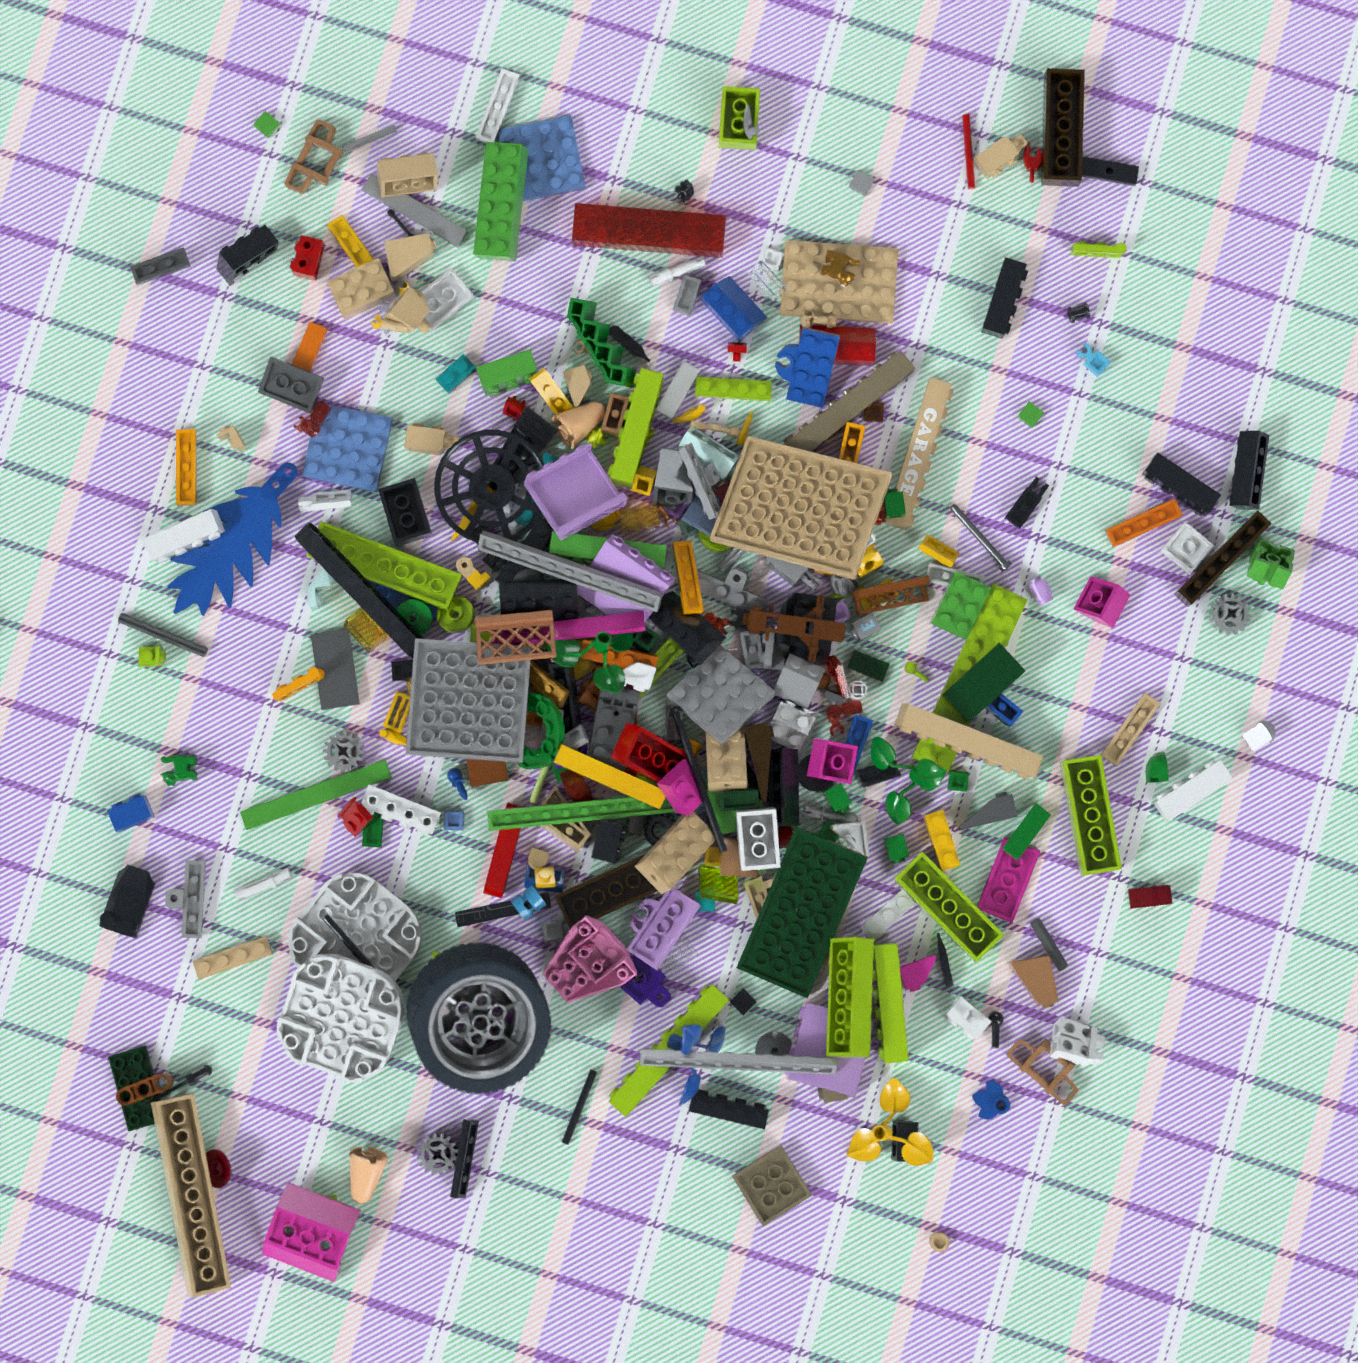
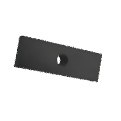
(1121, 172)

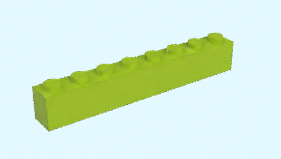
(645, 1077)

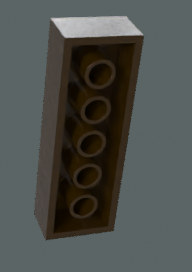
(1062, 127)
(605, 893)

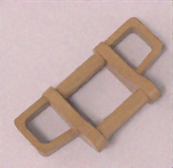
(310, 141)
(1048, 1087)

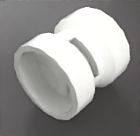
(857, 690)

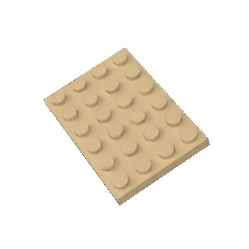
(864, 300)

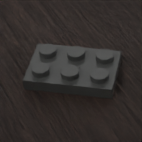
(290, 385)

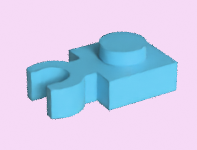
(1095, 362)

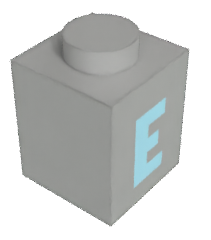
(865, 627)

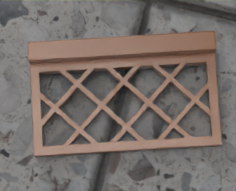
(515, 622)

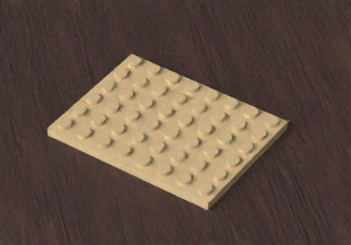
(801, 507)

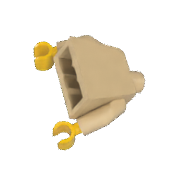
(406, 312)

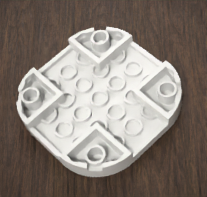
(368, 914)
(341, 1017)

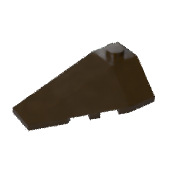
(760, 748)

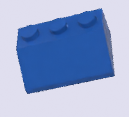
(733, 308)

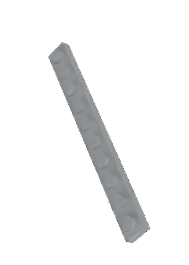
(570, 571)
(733, 1061)

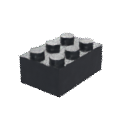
(405, 512)

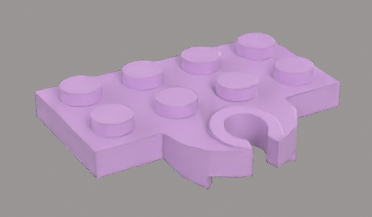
(661, 926)

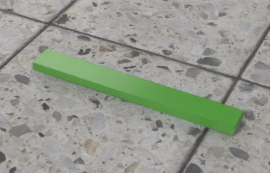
(316, 794)

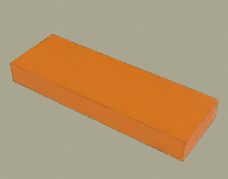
(310, 346)

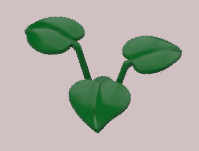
(610, 677)
(925, 774)

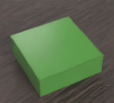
(266, 124)
(1030, 414)

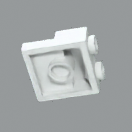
(791, 725)

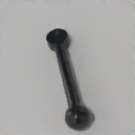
(391, 213)

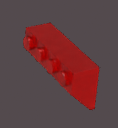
(855, 344)

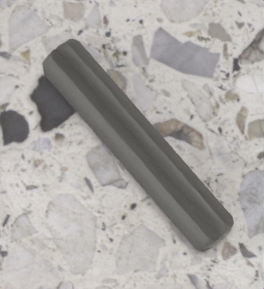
(1049, 944)

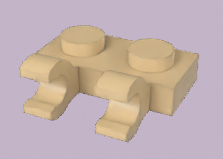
(757, 892)

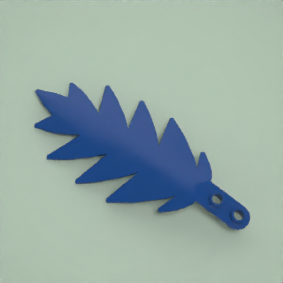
(247, 522)

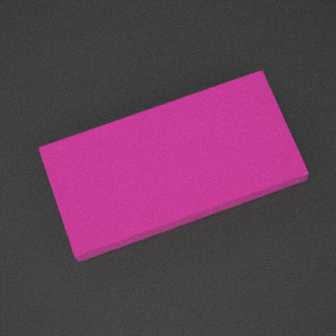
(1007, 883)

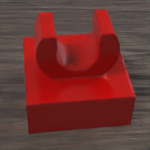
(737, 348)
(514, 408)

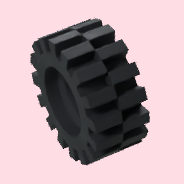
(652, 821)

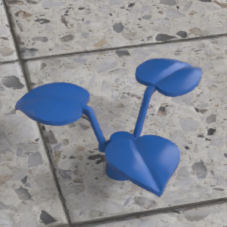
(685, 1044)

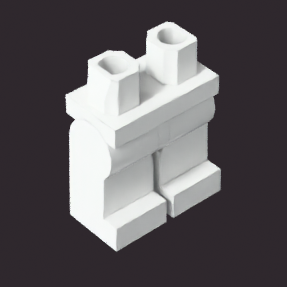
(1076, 1042)

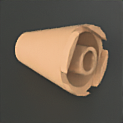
(578, 422)
(365, 1172)

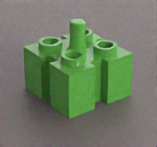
(1270, 563)

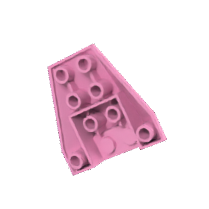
(589, 961)

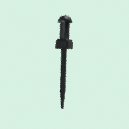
(191, 1079)

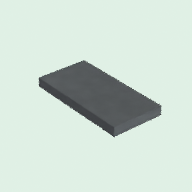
(335, 656)

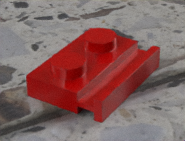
(355, 817)

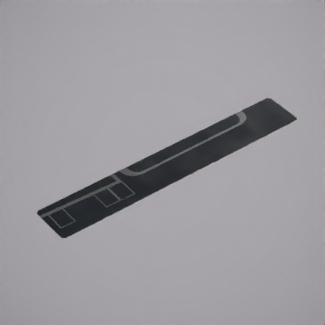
(493, 912)

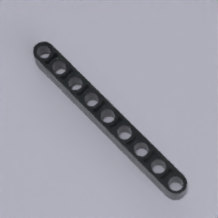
(358, 587)

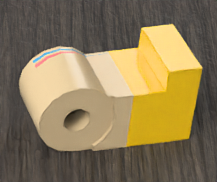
(466, 568)

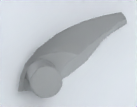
(747, 122)

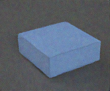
(454, 820)

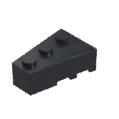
(245, 253)

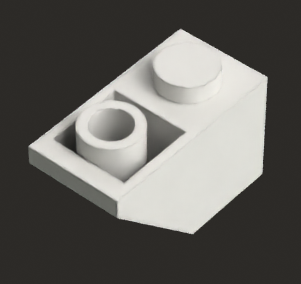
(639, 675)

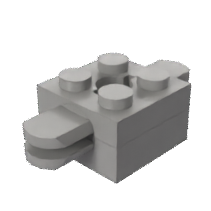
(792, 572)

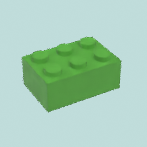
(507, 373)
(960, 605)

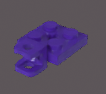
(650, 987)

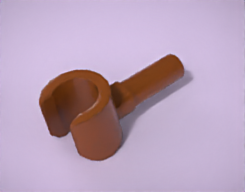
(665, 515)

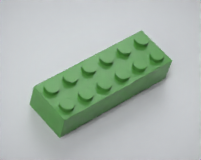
(500, 201)
(585, 548)

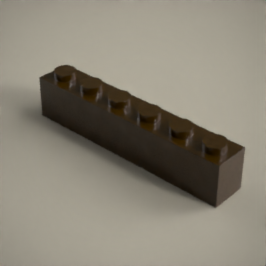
(1222, 558)

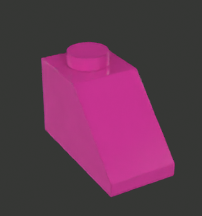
(916, 973)

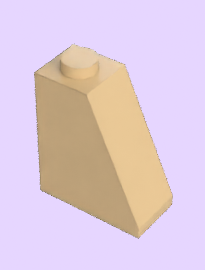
(408, 254)

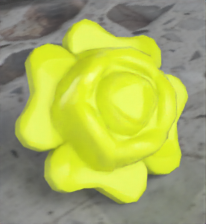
(595, 438)

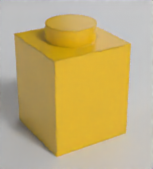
(644, 480)

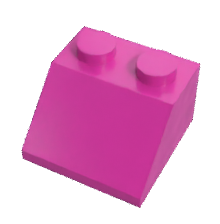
(1102, 601)
(832, 761)
(681, 789)

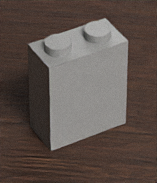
(798, 681)

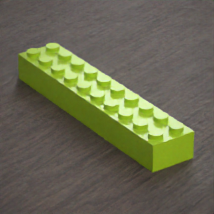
(993, 625)

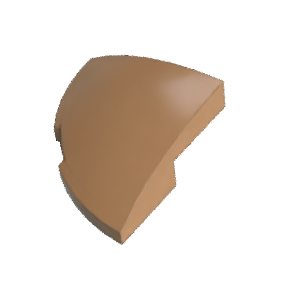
(731, 863)

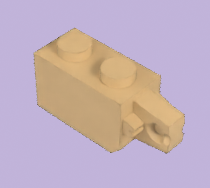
(1000, 155)
(428, 440)

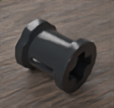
(1078, 312)

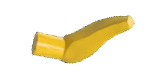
(690, 415)
(745, 430)
(393, 737)

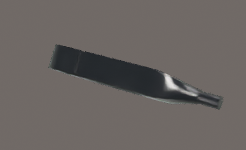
(627, 342)
(944, 961)

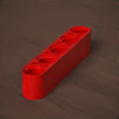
(502, 859)

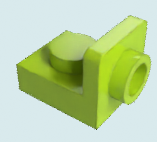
(151, 656)

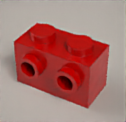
(307, 257)

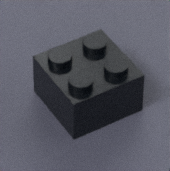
(608, 841)

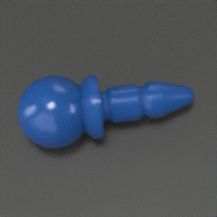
(455, 776)

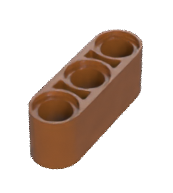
(135, 1089)

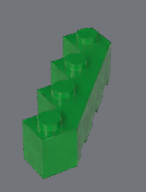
(595, 337)

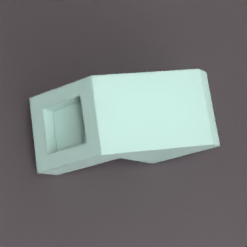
(322, 581)

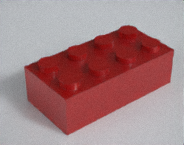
(646, 753)

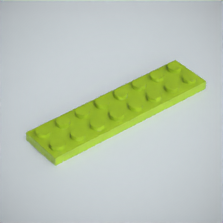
(395, 568)

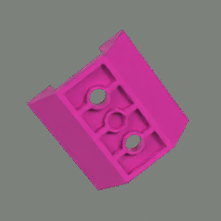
(313, 1220)

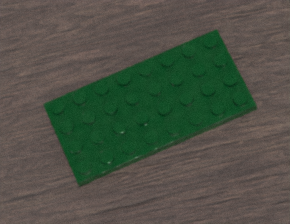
(802, 912)

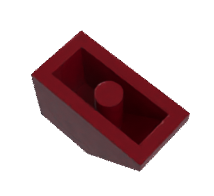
(1150, 896)

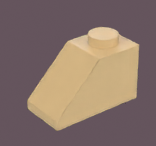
(578, 383)

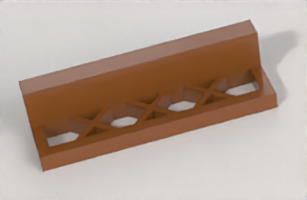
(892, 588)

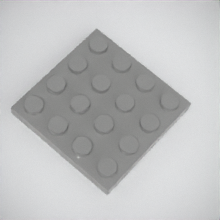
(721, 695)

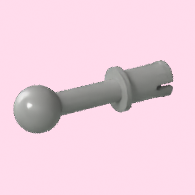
(820, 814)

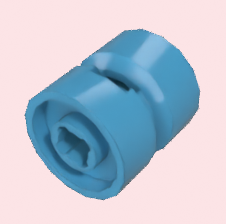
(534, 899)

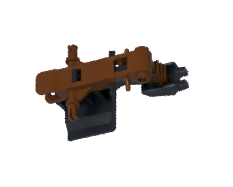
(803, 626)

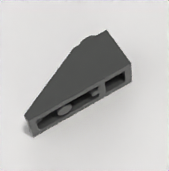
(993, 811)

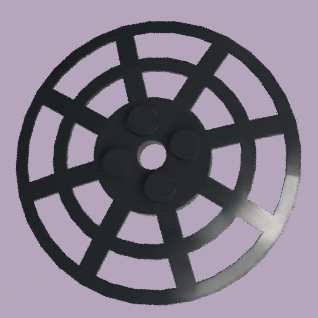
(479, 481)

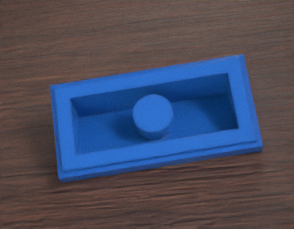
(559, 880)

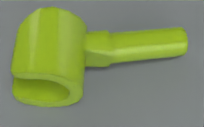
(910, 668)

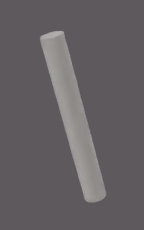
(369, 138)

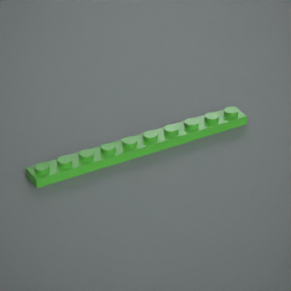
(571, 812)

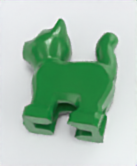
(181, 765)

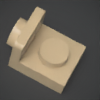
(235, 440)

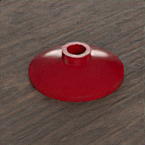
(218, 1167)

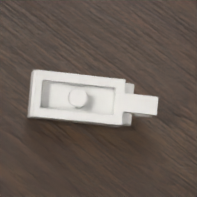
(326, 500)

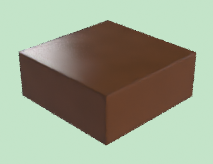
(874, 412)

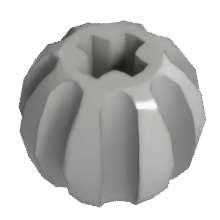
(843, 585)

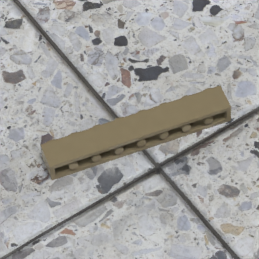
(852, 404)

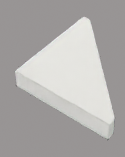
(854, 835)

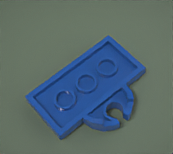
(809, 366)

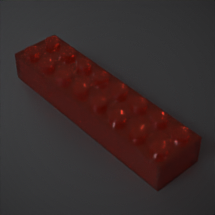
(648, 230)

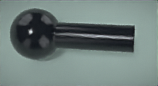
(997, 1020)

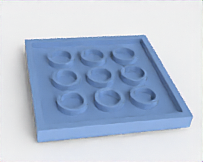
(552, 157)
(349, 449)

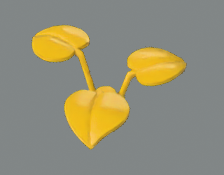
(865, 1143)

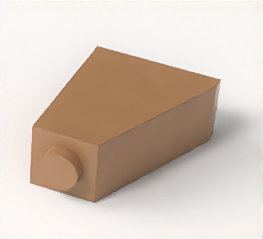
(1037, 978)

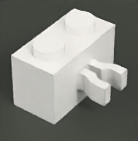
(968, 1018)

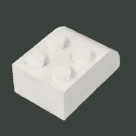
(758, 838)

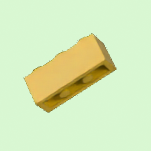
(941, 840)

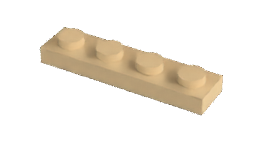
(1130, 729)
(232, 957)

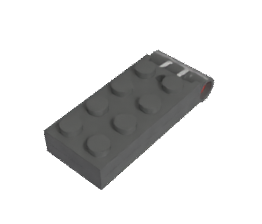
(608, 727)

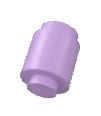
(1040, 590)

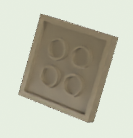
(772, 1185)

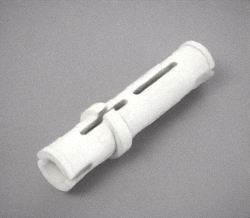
(669, 274)
(255, 887)

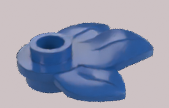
(988, 1100)

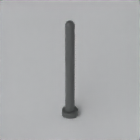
(981, 538)

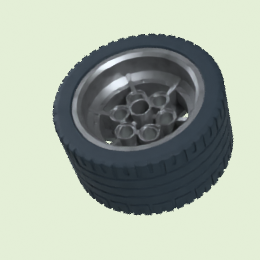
(517, 1045)

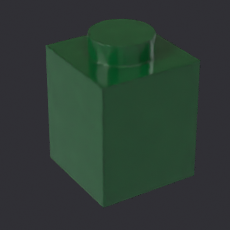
(645, 640)

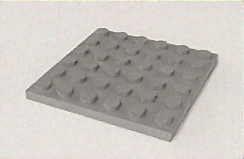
(467, 706)

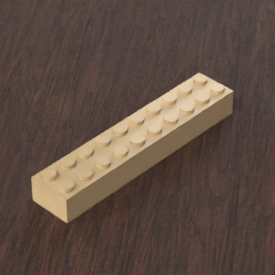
(191, 1195)

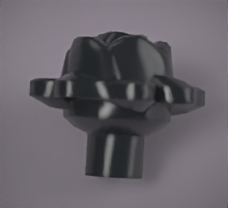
(685, 191)

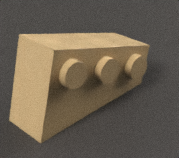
(571, 834)

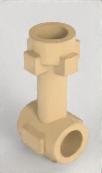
(808, 318)

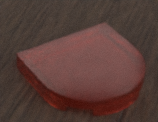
(836, 670)

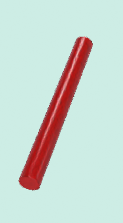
(968, 151)

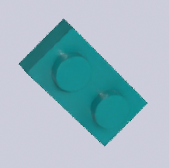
(455, 373)

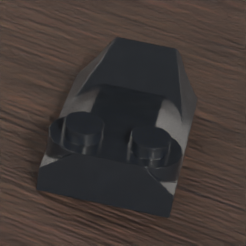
(128, 901)

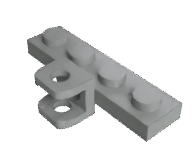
(702, 479)
(731, 589)
(190, 899)

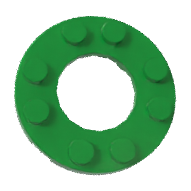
(555, 732)

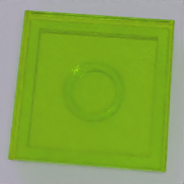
(717, 886)

